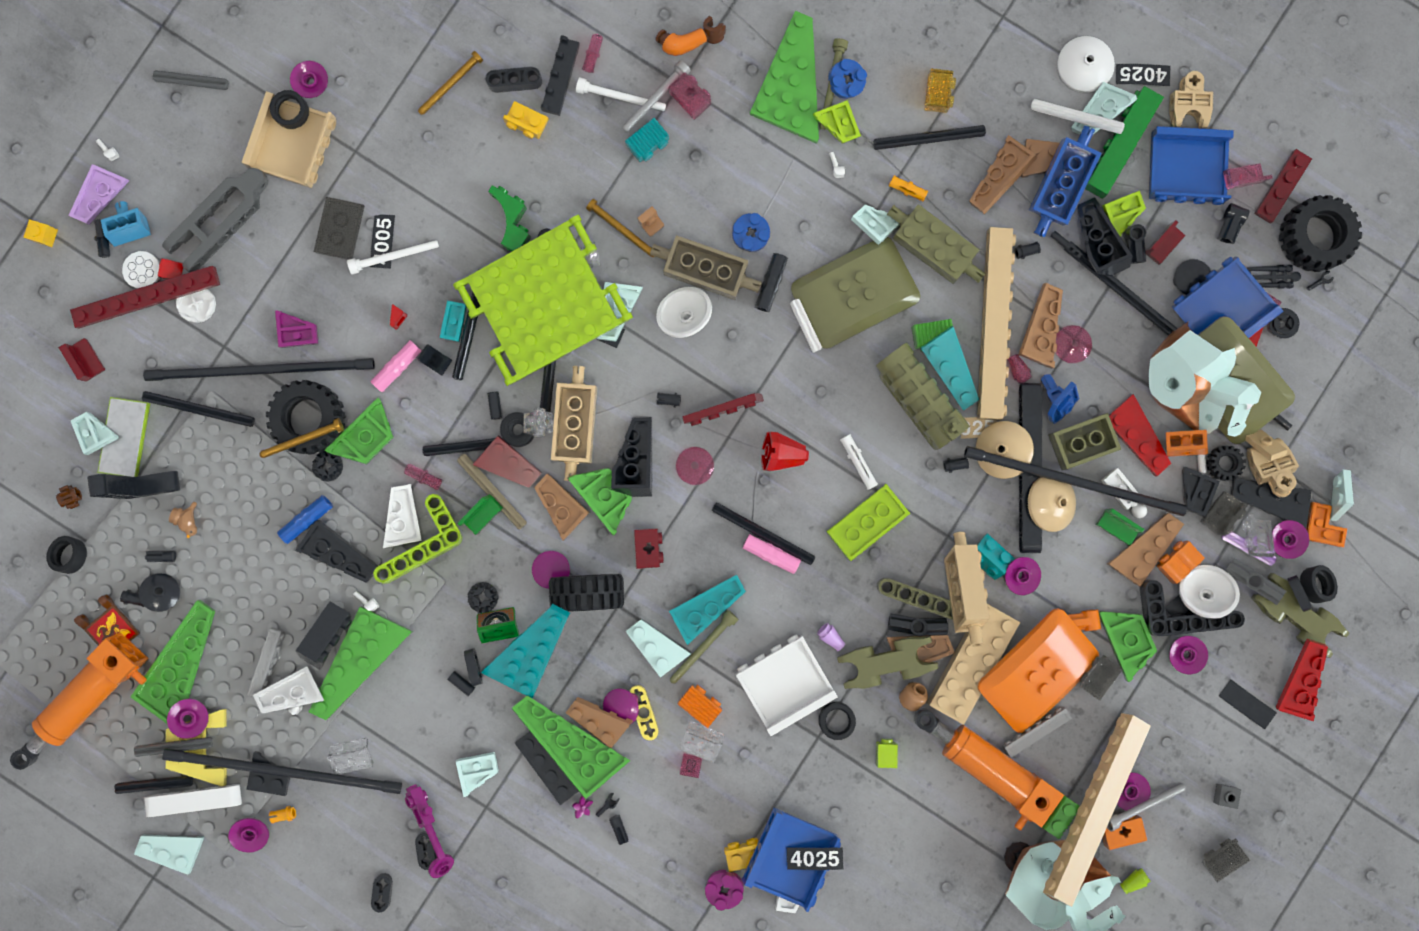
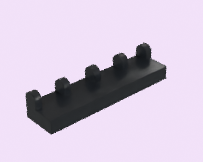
(560, 76)

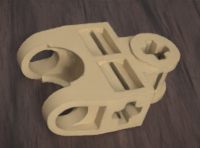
(1191, 101)
(1275, 472)

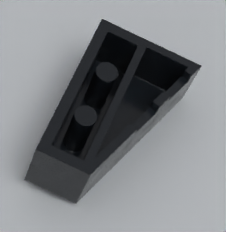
(324, 635)

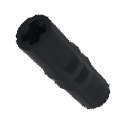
(771, 282)

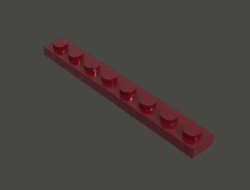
(145, 297)

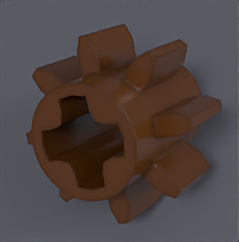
(69, 497)

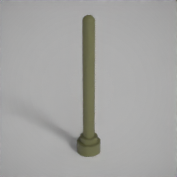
(839, 47)
(728, 620)

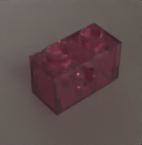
(692, 105)

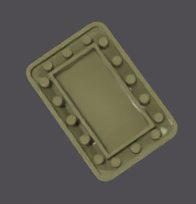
(856, 292)
(1250, 367)

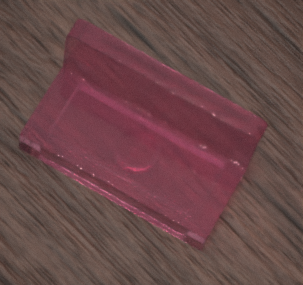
(1244, 176)

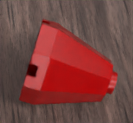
(782, 452)

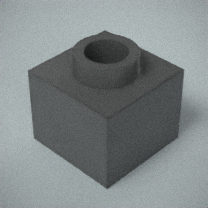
(1222, 793)

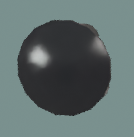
(1190, 273)

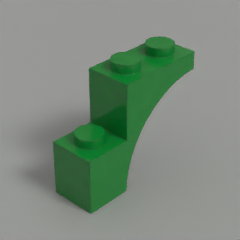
(514, 210)

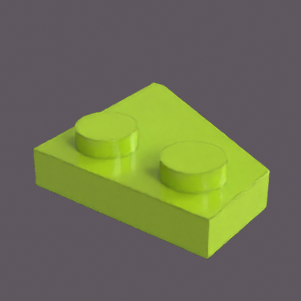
(839, 121)
(1124, 211)

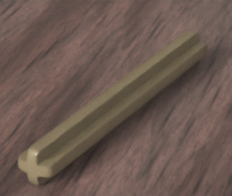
(485, 484)

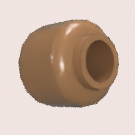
(913, 696)

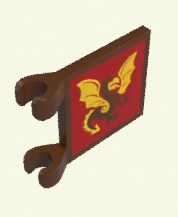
(108, 623)

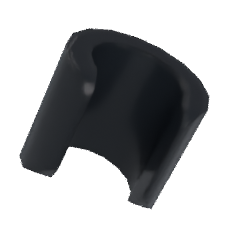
(1320, 281)
(609, 803)

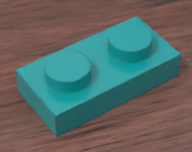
(453, 321)

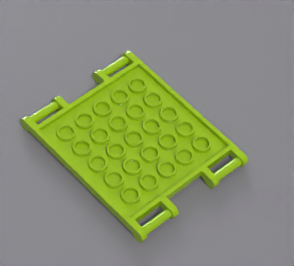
(543, 300)

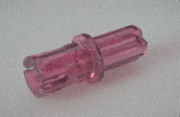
(592, 53)
(423, 476)

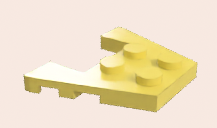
(212, 775)

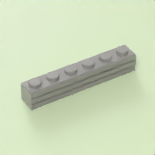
(266, 662)
(1036, 732)

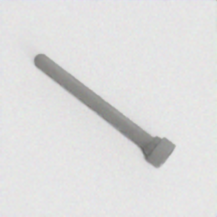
(680, 68)
(1116, 820)

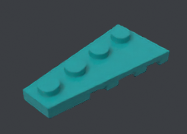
(949, 363)
(703, 609)

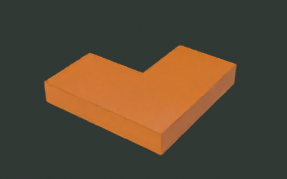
(1319, 527)

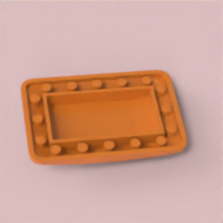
(1038, 671)

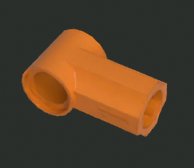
(1087, 620)

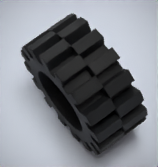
(1236, 458)

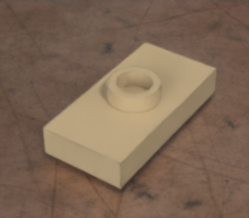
(1266, 445)

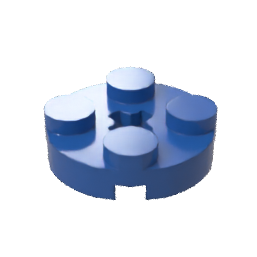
(837, 80)
(751, 243)

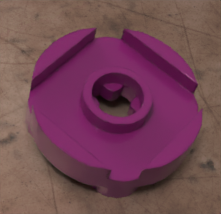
(724, 900)

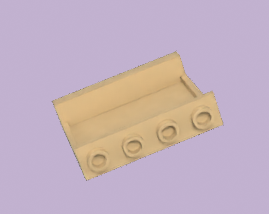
(289, 152)

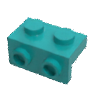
(993, 557)

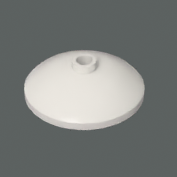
(1077, 71)
(679, 306)
(1213, 583)

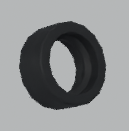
(285, 95)
(55, 551)
(1327, 580)
(851, 721)

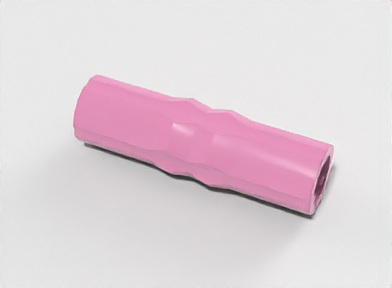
(396, 366)
(771, 554)

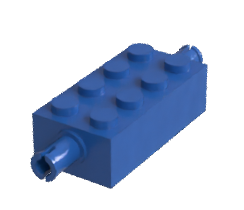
(1064, 181)

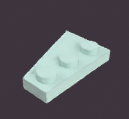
(1107, 103)
(629, 296)
(657, 648)
(170, 851)

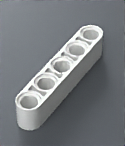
(193, 800)

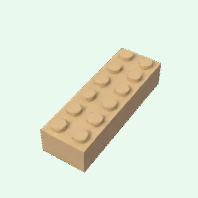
(958, 685)

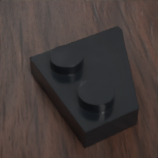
(1198, 491)
(265, 782)

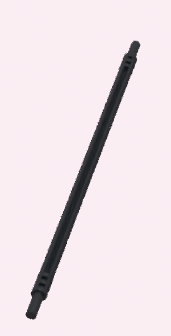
(1129, 296)

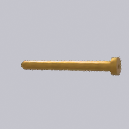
(451, 82)
(592, 206)
(336, 425)

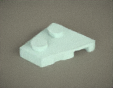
(875, 223)
(92, 433)
(1342, 495)
(475, 770)

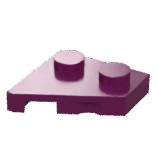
(294, 331)

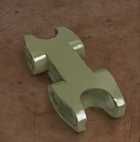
(1312, 624)
(901, 659)

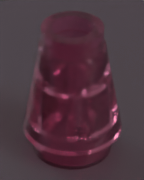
(1019, 369)

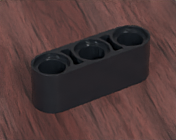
(506, 74)

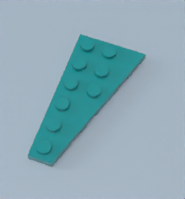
(527, 656)

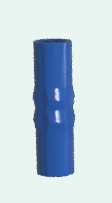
(305, 519)

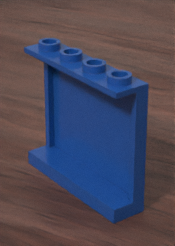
(1189, 165)
(1227, 293)
(769, 861)

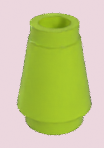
(1136, 880)

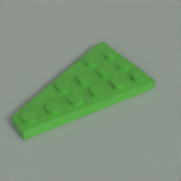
(789, 88)

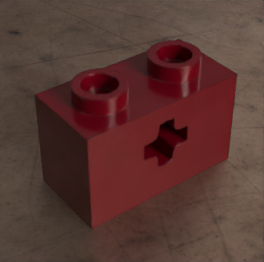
(642, 538)

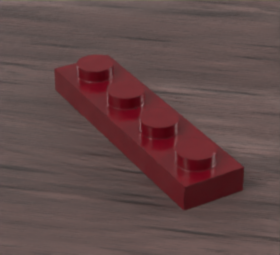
(1283, 186)

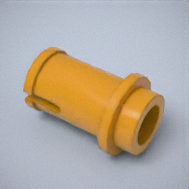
(288, 814)

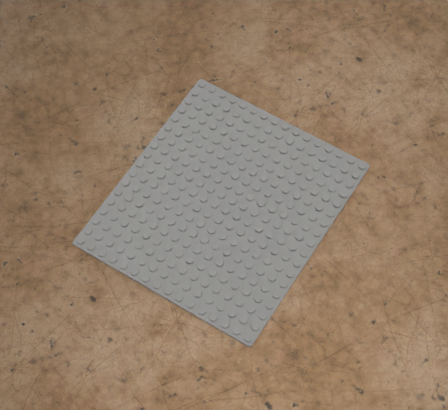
(240, 573)

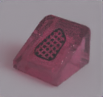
(690, 765)

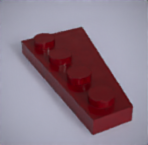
(728, 407)

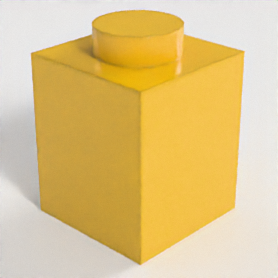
(40, 233)

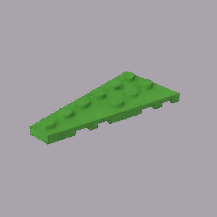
(360, 654)
(176, 667)
(575, 752)

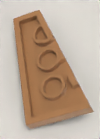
(1007, 168)
(1042, 329)
(1144, 553)

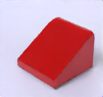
(169, 269)
(397, 317)

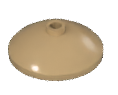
(1017, 446)
(1051, 504)

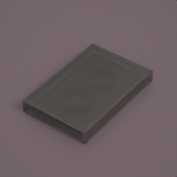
(339, 228)

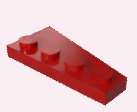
(1136, 432)
(1301, 689)

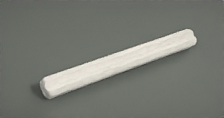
(1077, 116)

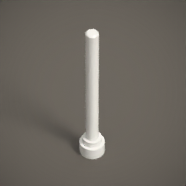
(584, 86)
(356, 265)

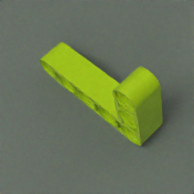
(425, 547)

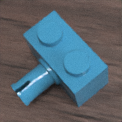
(125, 226)

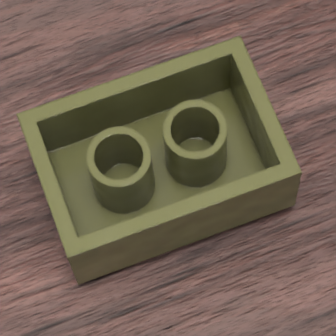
(1084, 441)

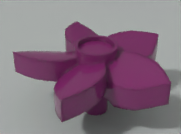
(581, 807)

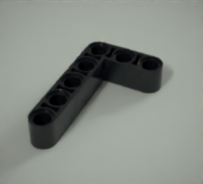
(132, 487)
(1184, 621)

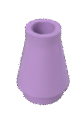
(829, 635)

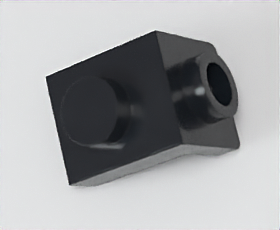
(434, 359)

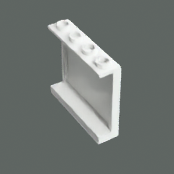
(785, 684)

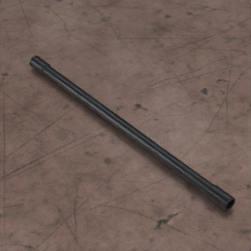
(357, 364)
(1168, 506)
(181, 756)

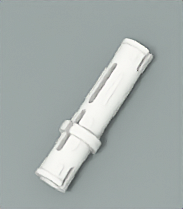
(858, 461)

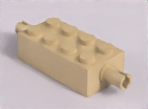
(574, 422)
(967, 589)

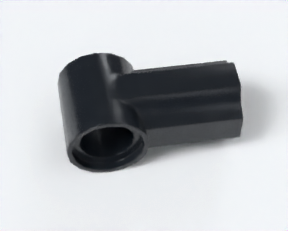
(1234, 217)
(1136, 246)

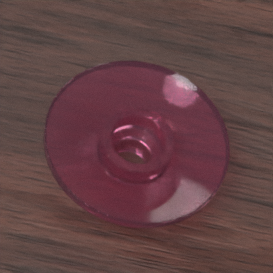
(1066, 350)
(699, 475)

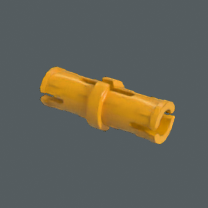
(908, 188)

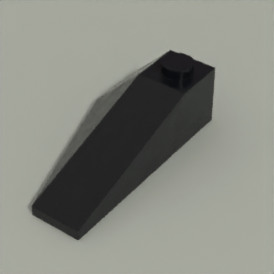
(1102, 242)
(633, 468)

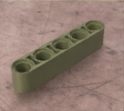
(914, 594)

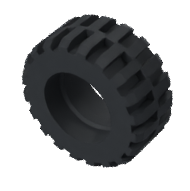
(1337, 216)
(286, 401)
(587, 592)

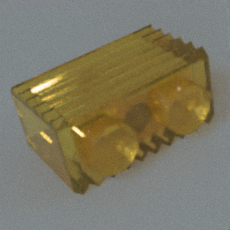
(939, 90)

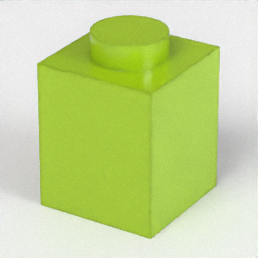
(886, 753)

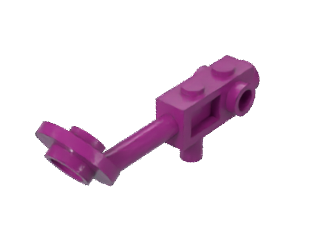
(417, 801)

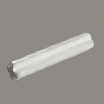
(805, 325)

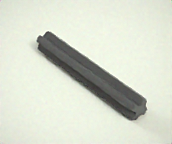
(190, 80)
(184, 745)

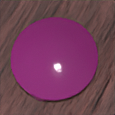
(549, 565)
(623, 703)

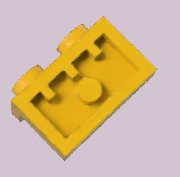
(526, 120)
(739, 855)

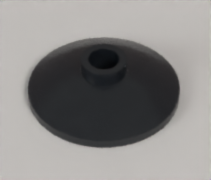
(160, 602)

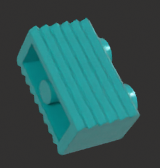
(647, 140)

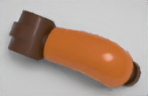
(681, 44)

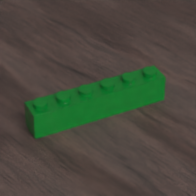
(1122, 145)

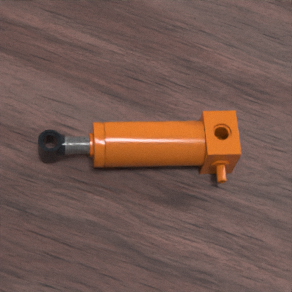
(108, 666)
(995, 770)

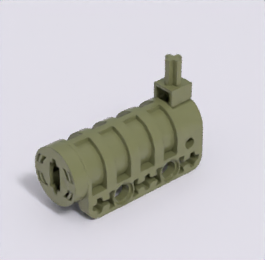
(921, 397)

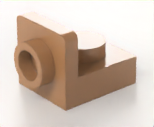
(650, 221)

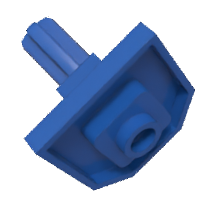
(1061, 399)

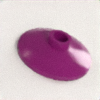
(303, 73)
(1297, 542)
(1030, 576)
(1197, 655)
(198, 715)
(1139, 792)
(246, 841)

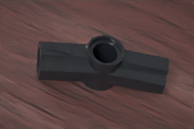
(930, 626)

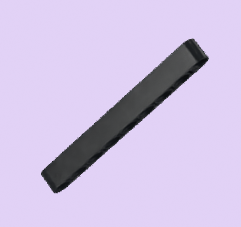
(1031, 420)

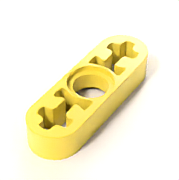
(643, 728)

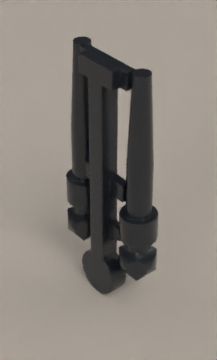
(1295, 276)

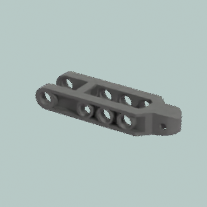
(251, 185)

